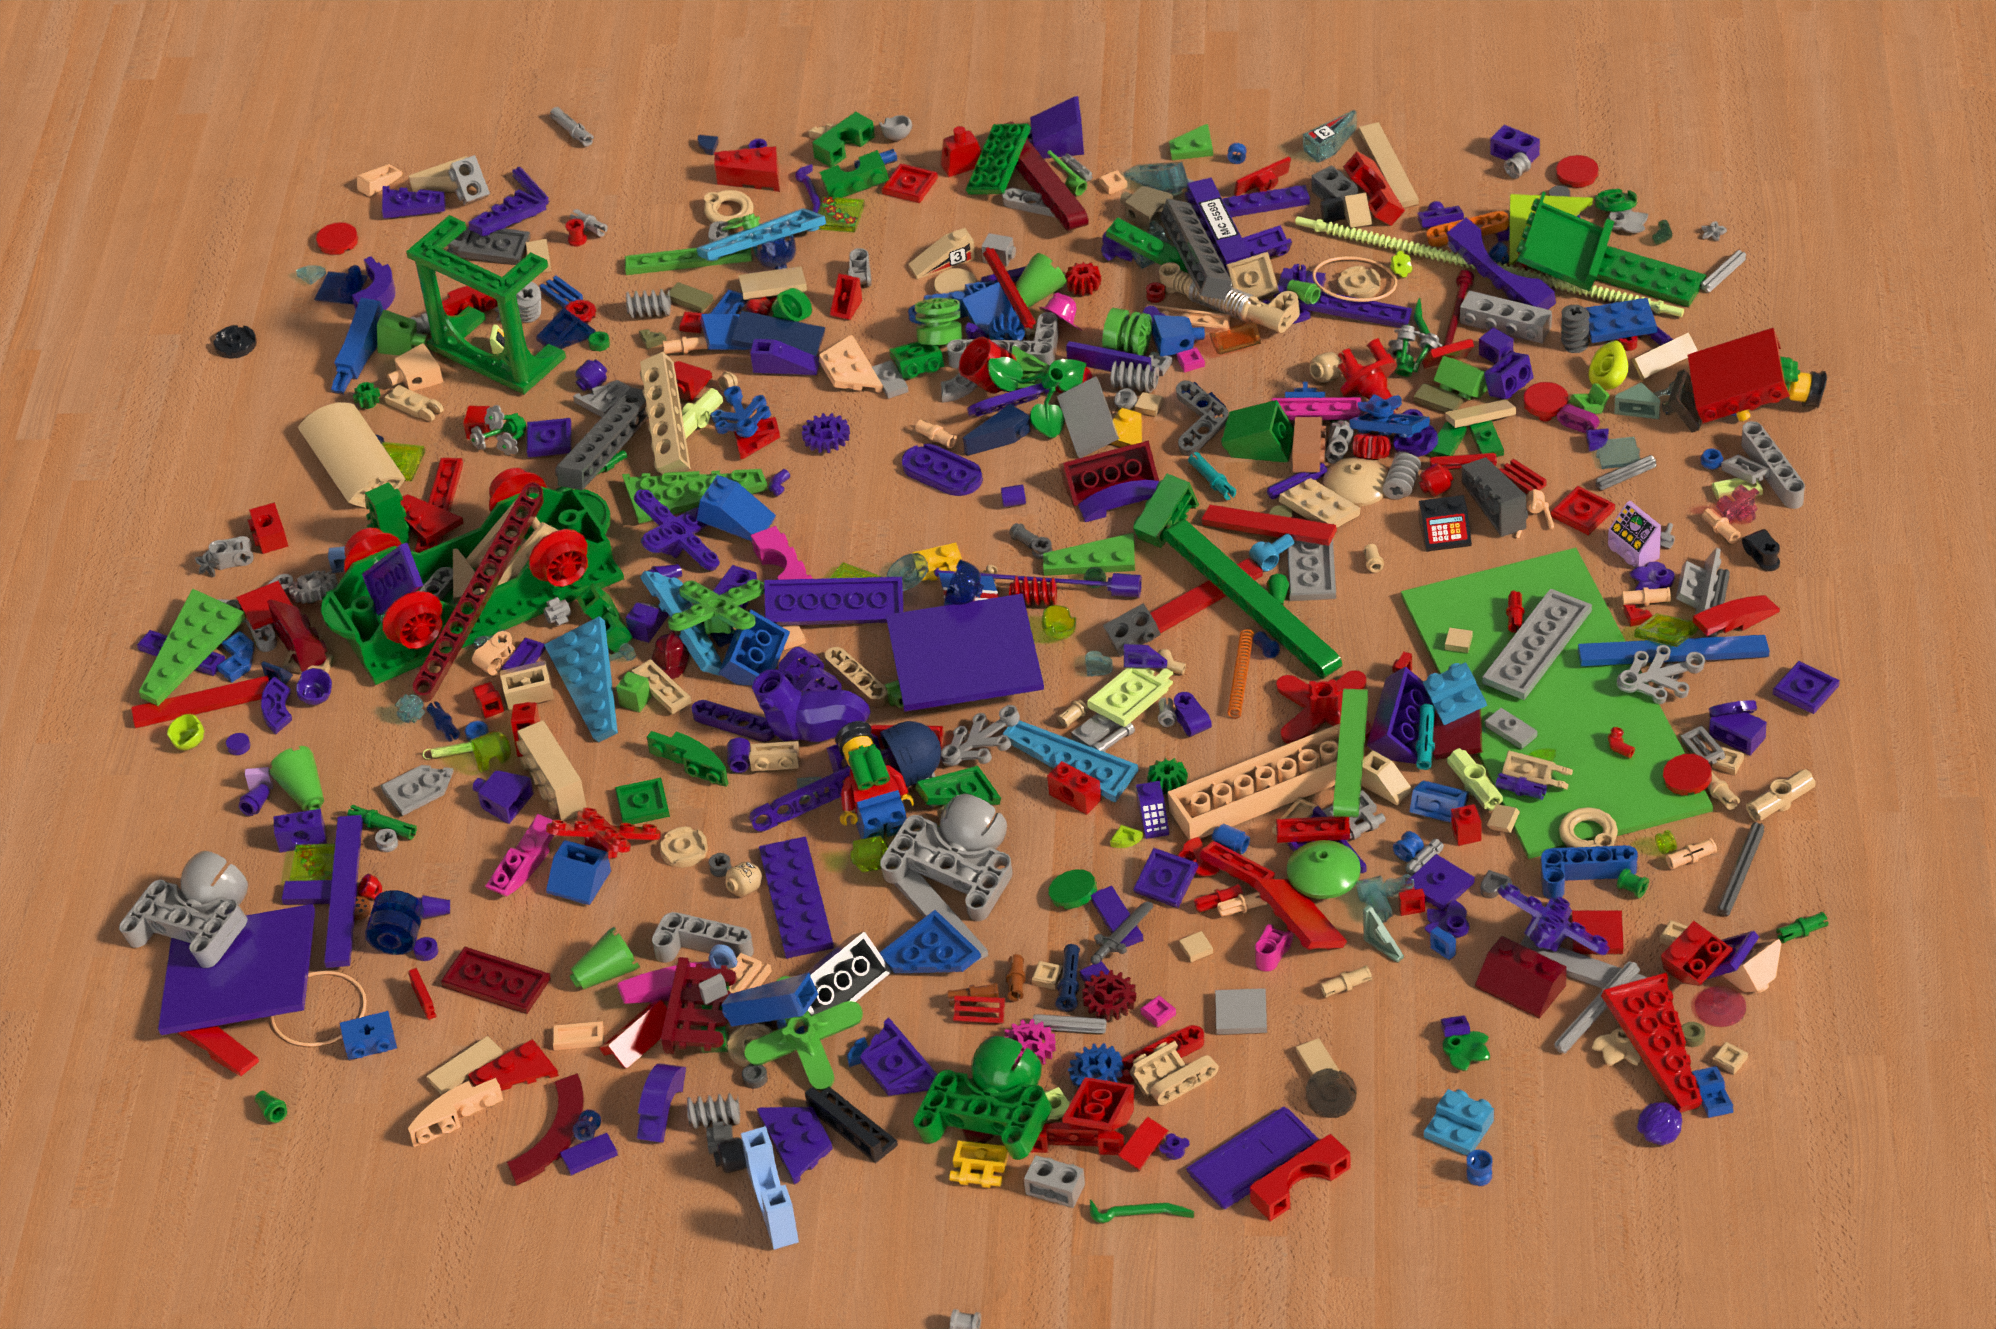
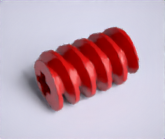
(1035, 590)

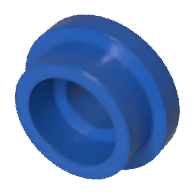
(1711, 458)

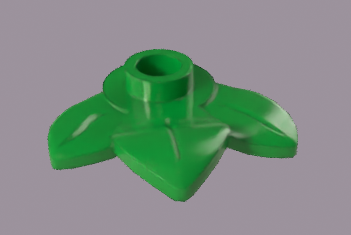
(1466, 1048)

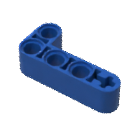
(1583, 864)

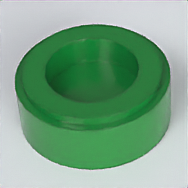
(599, 341)

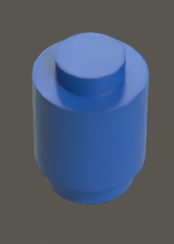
(1231, 838)

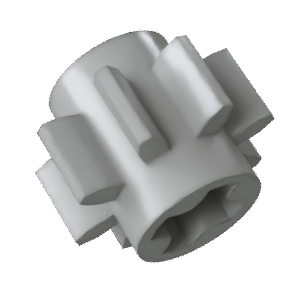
(557, 611)

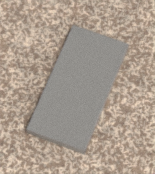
(1088, 417)
(1311, 571)

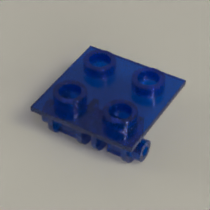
(341, 286)

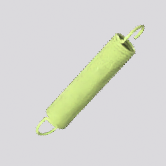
(450, 750)

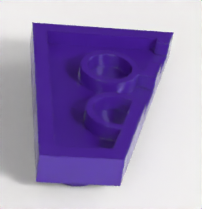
(405, 203)

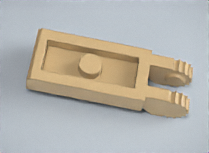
(413, 403)
(1534, 769)

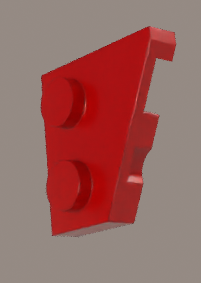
(765, 434)

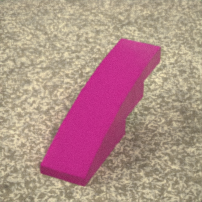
(651, 985)

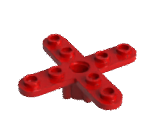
(1320, 702)
(601, 834)

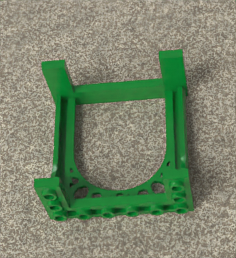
(515, 364)

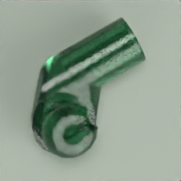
(1663, 234)

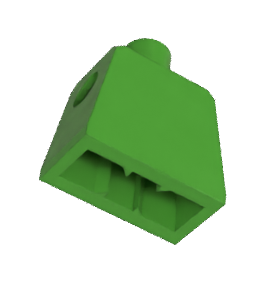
(397, 334)

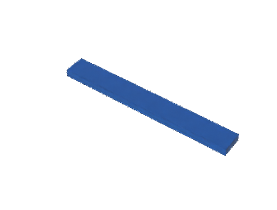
(1710, 647)

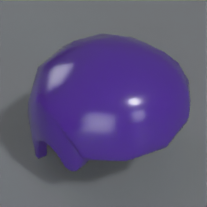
(314, 686)

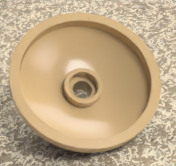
(1357, 480)

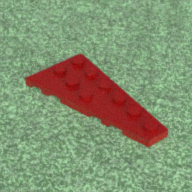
(1655, 1030)

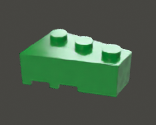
(1166, 507)
(387, 512)

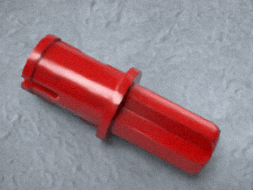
(1515, 611)
(1210, 901)

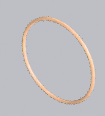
(1360, 259)
(334, 1039)

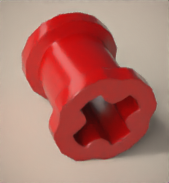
(576, 234)

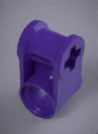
(1191, 714)

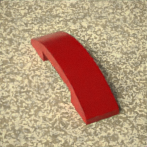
(1075, 1135)

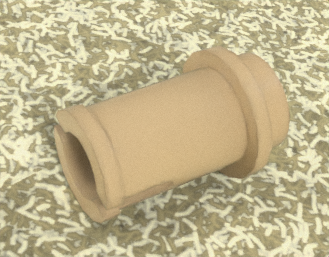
(1374, 561)
(1075, 711)

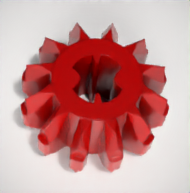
(1083, 278)
(1371, 445)

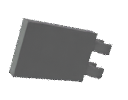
(500, 246)

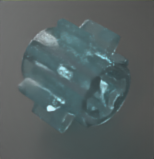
(410, 708)

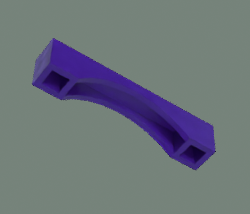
(1468, 242)

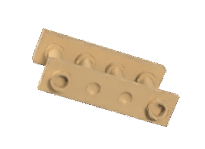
(522, 555)

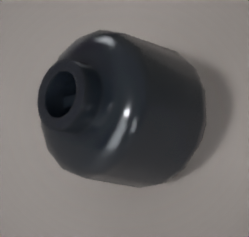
(730, 1155)

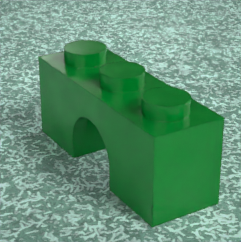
(831, 145)
(868, 174)
(599, 603)

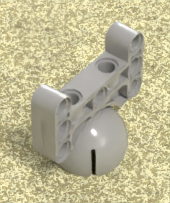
(959, 843)
(195, 914)

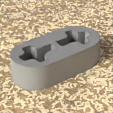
(716, 231)

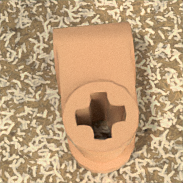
(494, 654)

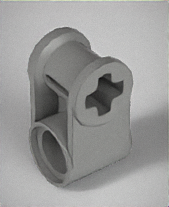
(860, 266)
(230, 553)

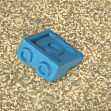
(1454, 693)
(1460, 1122)

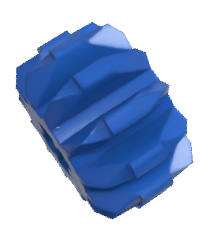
(1006, 328)

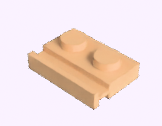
(749, 973)

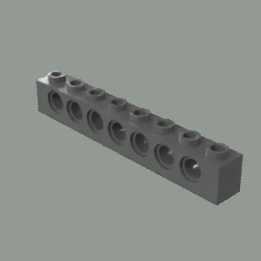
(1195, 249)
(603, 441)

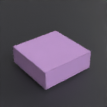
(258, 776)

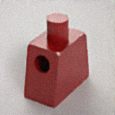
(959, 152)
(523, 716)

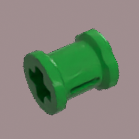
(1632, 883)

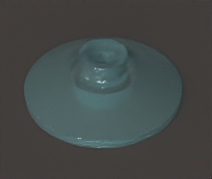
(911, 569)

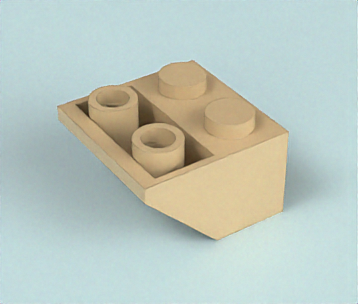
(526, 684)

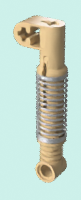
(1277, 315)

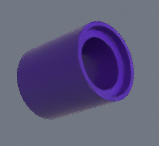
(1013, 495)

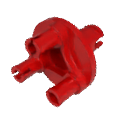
(1367, 379)

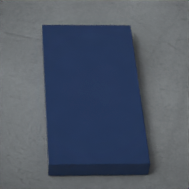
(796, 334)

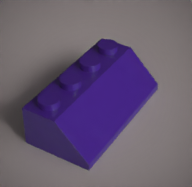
(1398, 717)

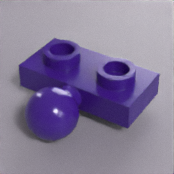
(1438, 215)

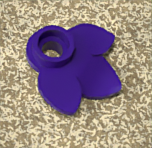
(1112, 249)
(1653, 576)
(1450, 921)

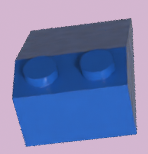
(733, 509)

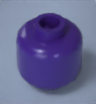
(590, 375)

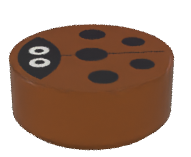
(362, 908)

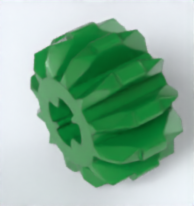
(1169, 773)

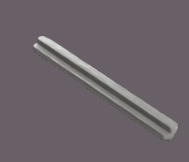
(1594, 1010)

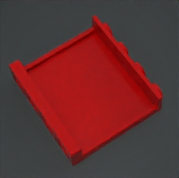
(1737, 375)

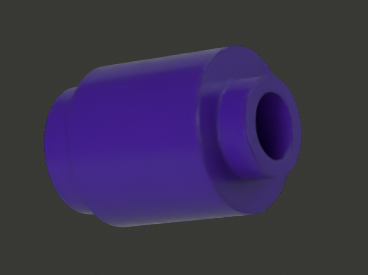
(738, 754)

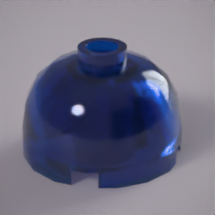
(776, 253)
(964, 584)

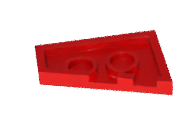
(428, 520)

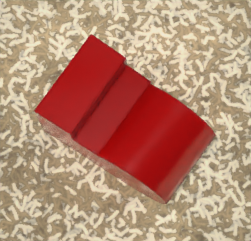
(487, 694)

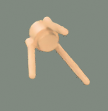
(1535, 504)

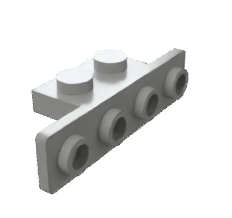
(1697, 583)

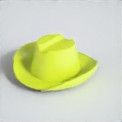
(1609, 366)

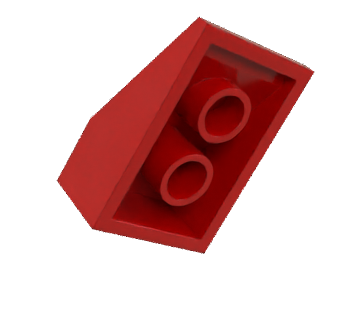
(1101, 1105)

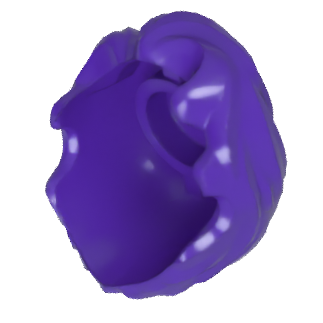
(1660, 1123)

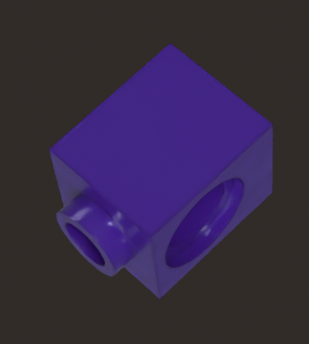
(1495, 345)

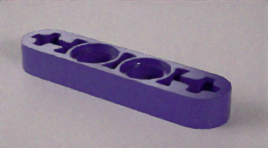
(708, 712)

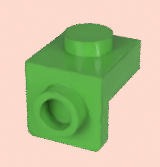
(1591, 402)

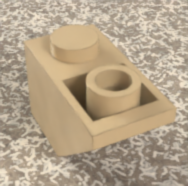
(1384, 778)

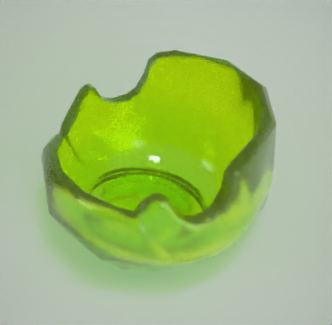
(1057, 622)

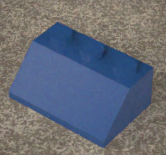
(753, 651)

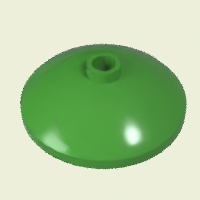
(1323, 869)

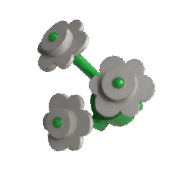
(514, 426)

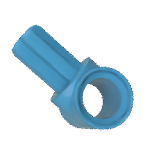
(1267, 554)

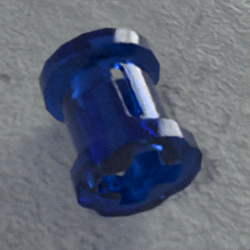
(588, 1126)

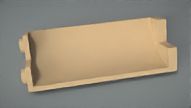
(349, 451)

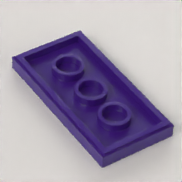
(392, 578)

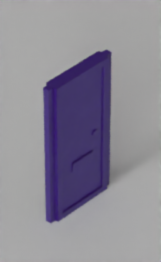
(1250, 1156)

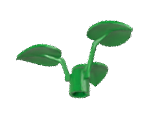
(1063, 373)

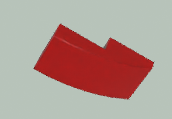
(1143, 1143)

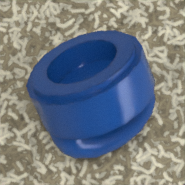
(1499, 251)

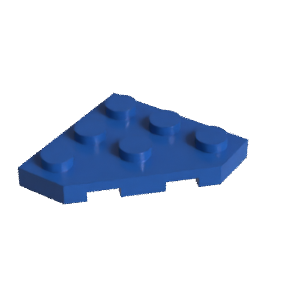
(930, 948)

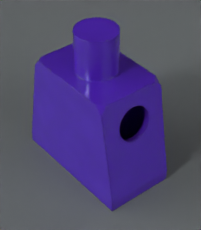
(503, 794)

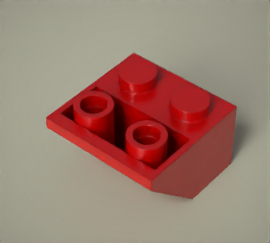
(1694, 955)

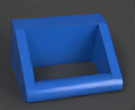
(1437, 800)

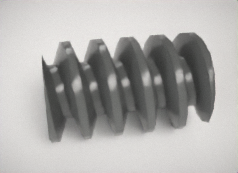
(1575, 328)

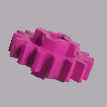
(1031, 1037)

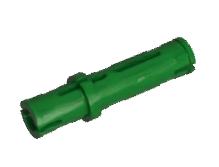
(372, 818)

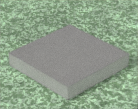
(1241, 1011)

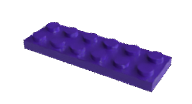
(832, 600)
(796, 897)

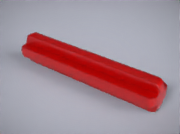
(1456, 461)

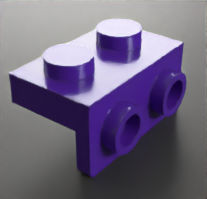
(1270, 241)

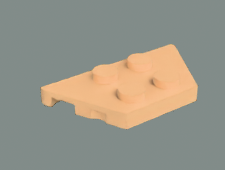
(848, 366)

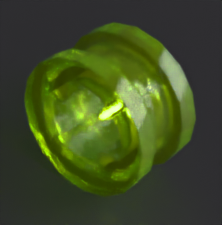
(1665, 842)

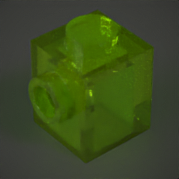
(868, 853)

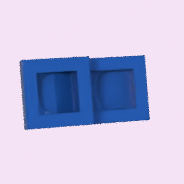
(1713, 1092)

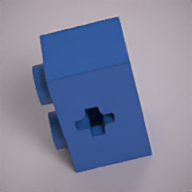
(368, 1035)

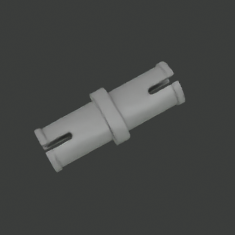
(590, 222)

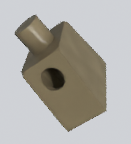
(1144, 205)

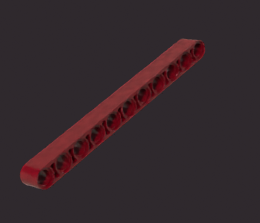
(478, 602)

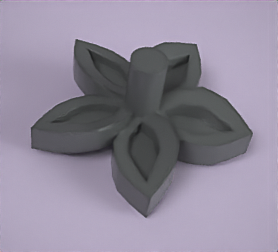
(207, 563)

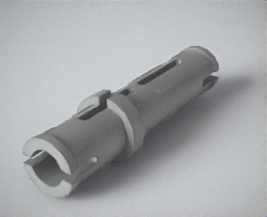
(575, 130)

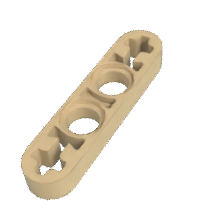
(860, 674)

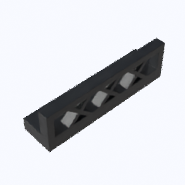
(849, 1127)

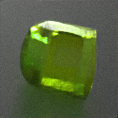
(488, 746)

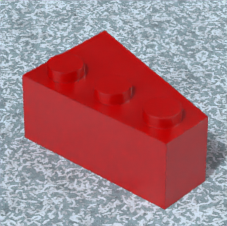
(748, 167)

